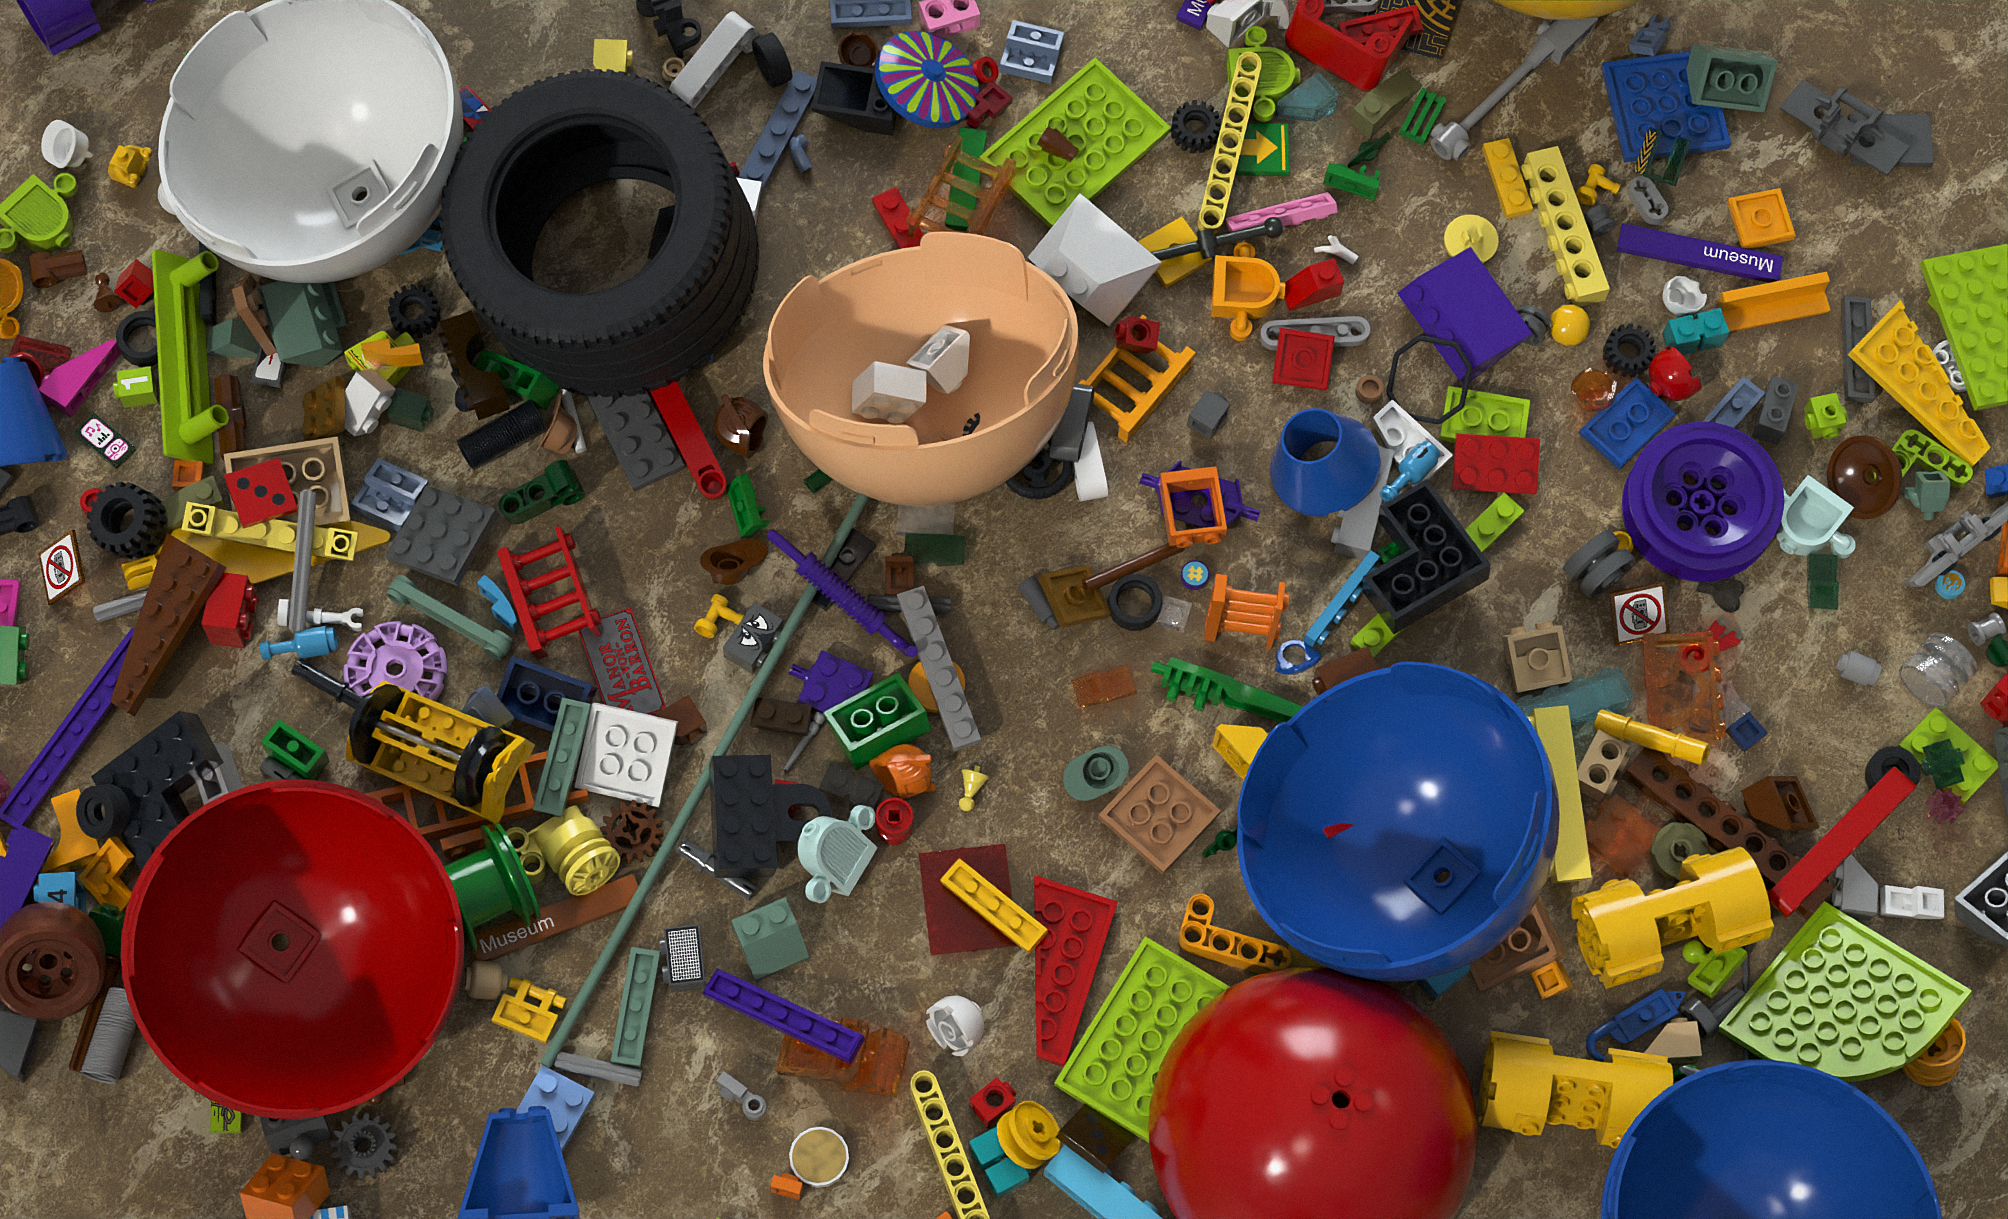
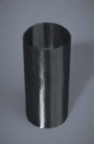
(501, 436)

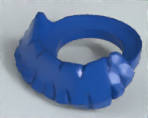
(1283, 667)

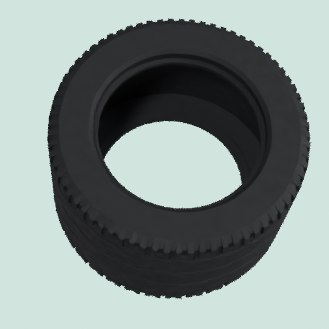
(545, 150)

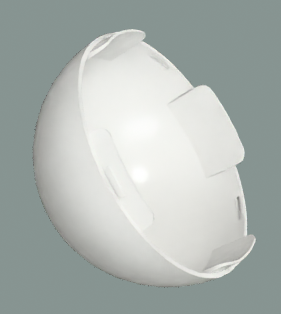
(295, 117)

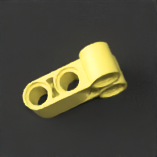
(534, 841)

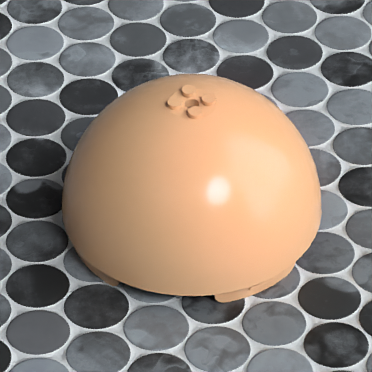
(884, 313)

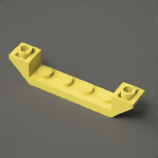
(273, 534)

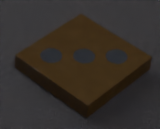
(1094, 1137)

